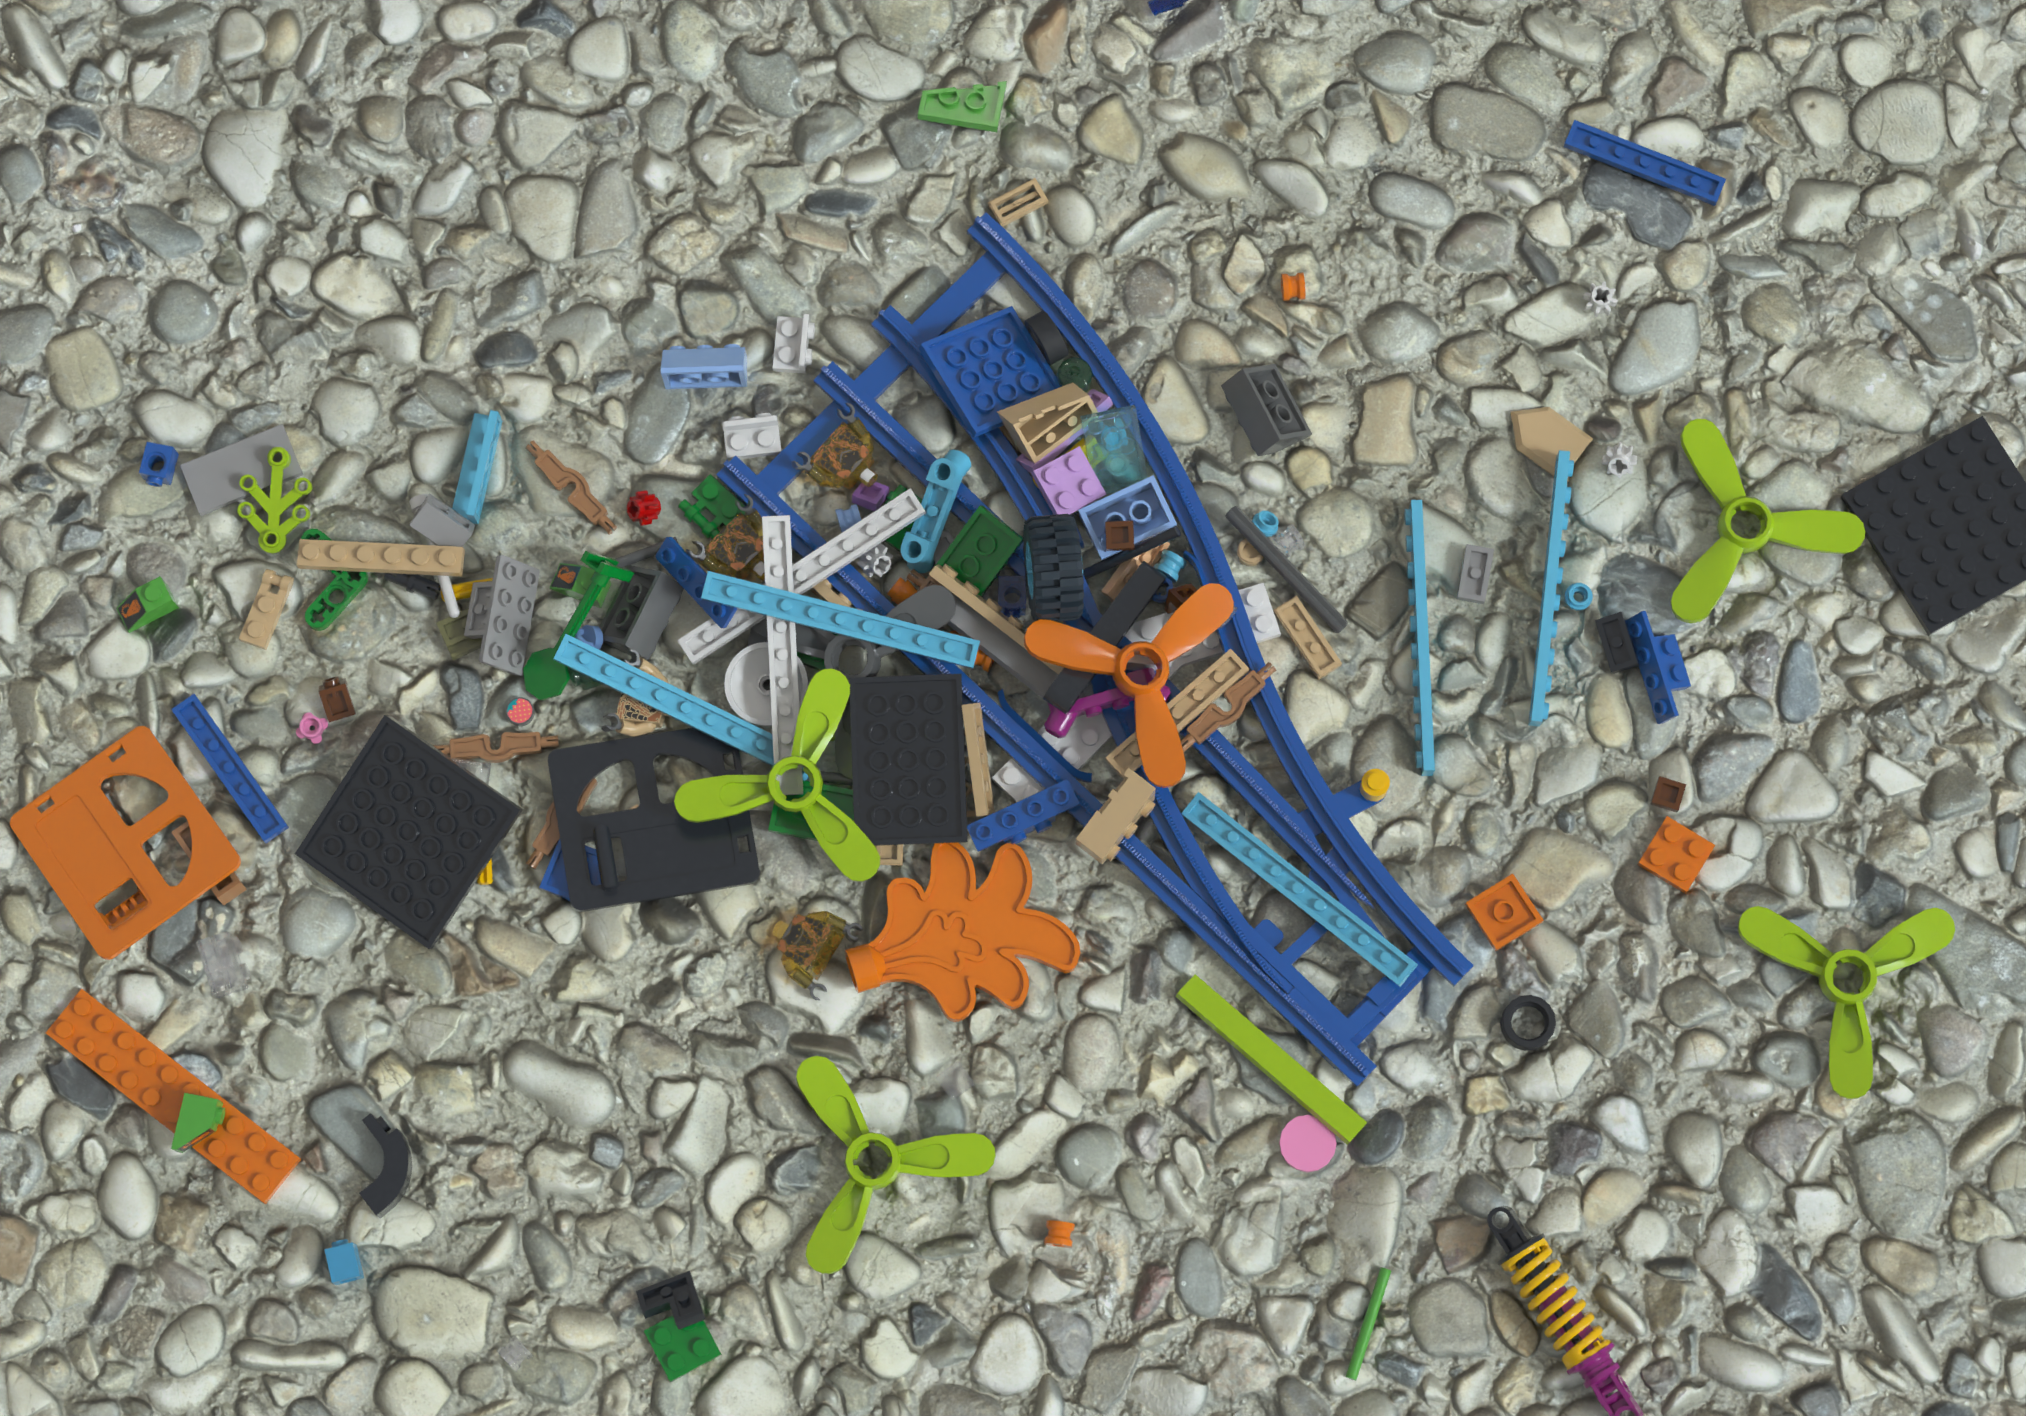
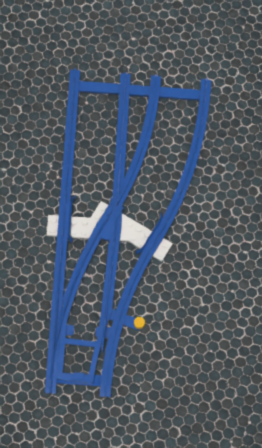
(1045, 760)

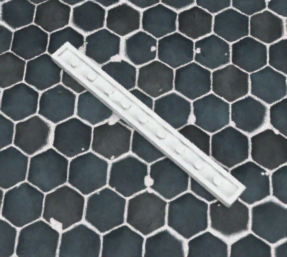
(813, 570)
(782, 650)

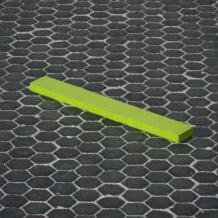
(1271, 1059)

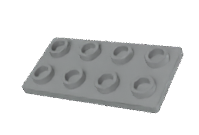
(503, 613)

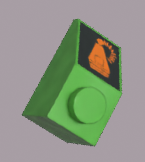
(574, 582)
(146, 604)
(196, 1121)

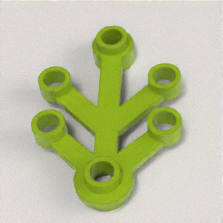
(275, 505)

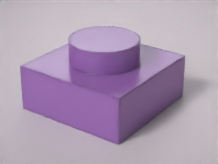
(870, 497)

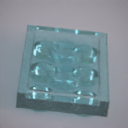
(1114, 447)

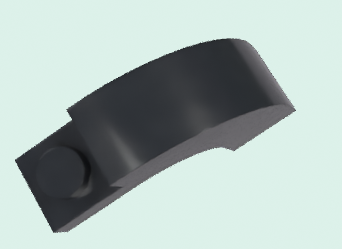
(397, 1169)

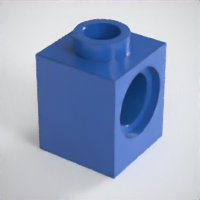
(154, 453)

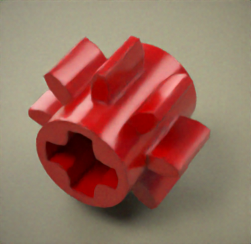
(643, 507)

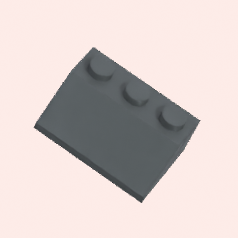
(1265, 409)
(640, 611)

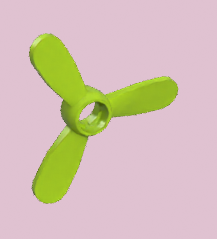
(1803, 529)
(733, 794)
(1849, 1035)
(934, 1157)

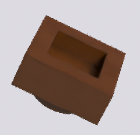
(1119, 535)
(1668, 794)

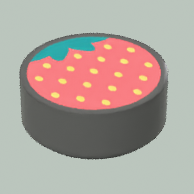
(520, 711)

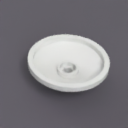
(745, 684)

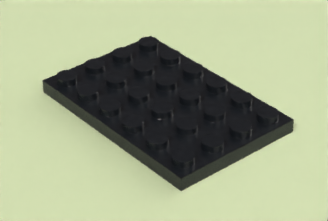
(908, 759)

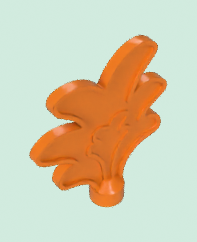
(963, 935)

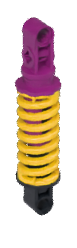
(1584, 1346)

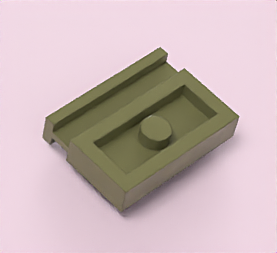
(453, 635)

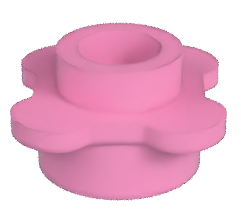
(304, 729)

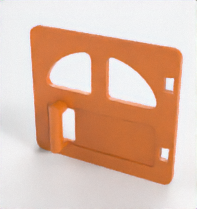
(92, 852)

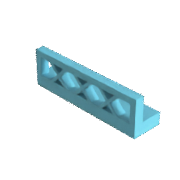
(477, 465)

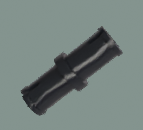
(415, 583)

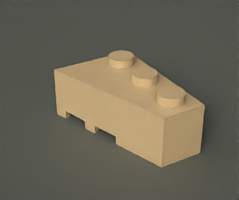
(1046, 420)
(1117, 817)

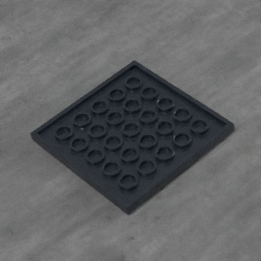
(1948, 524)
(408, 831)

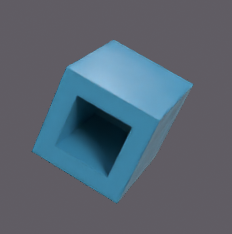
(344, 1262)

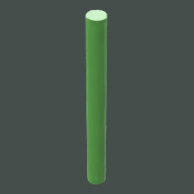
(1368, 1324)

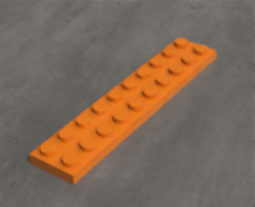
(158, 1087)

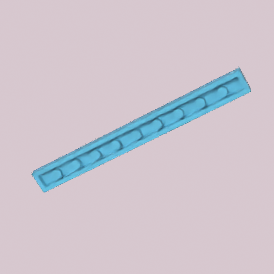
(1550, 600)
(840, 619)
(1420, 649)
(666, 699)
(1299, 889)

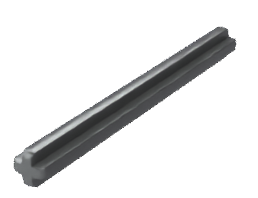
(1286, 569)

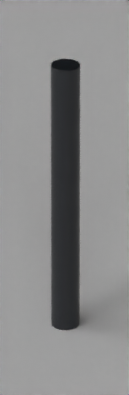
(1126, 555)

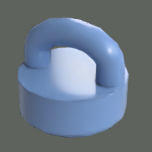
(590, 635)

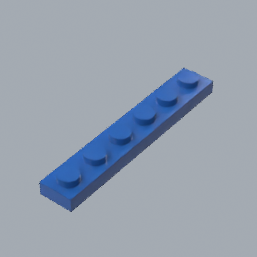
(1644, 162)
(230, 768)

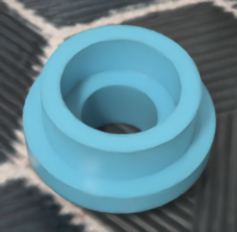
(1266, 522)
(1582, 589)

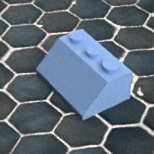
(704, 367)
(1137, 503)

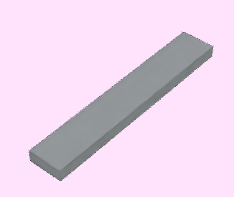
(1003, 649)

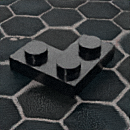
(675, 1294)

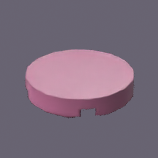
(1307, 1144)

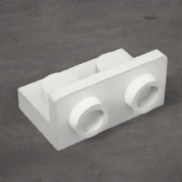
(791, 344)
(752, 436)

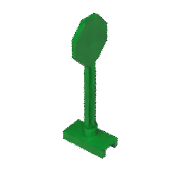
(542, 674)

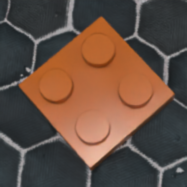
(1676, 854)
(1504, 912)

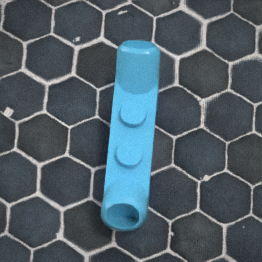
(944, 481)

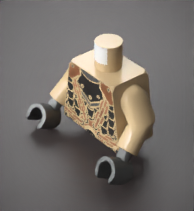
(631, 715)

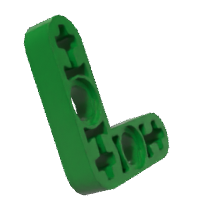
(340, 582)

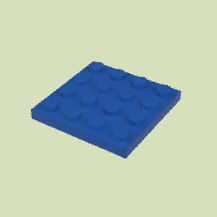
(988, 368)

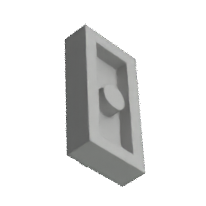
(1475, 574)

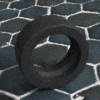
(1047, 337)
(1524, 1001)

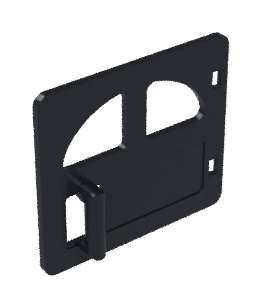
(659, 847)

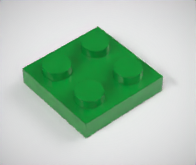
(681, 1349)

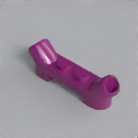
(1059, 724)

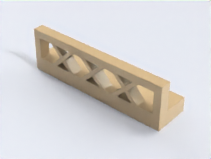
(978, 761)

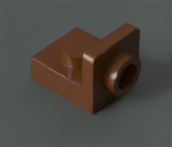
(1177, 596)
(336, 699)

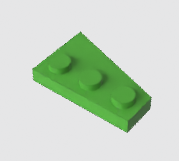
(967, 107)

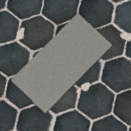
(217, 475)

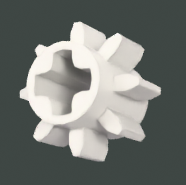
(1600, 306)
(1625, 462)
(876, 561)

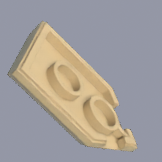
(1543, 433)

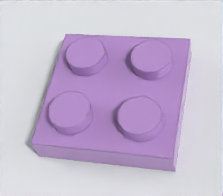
(1068, 483)

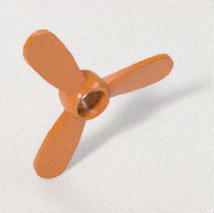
(1154, 726)

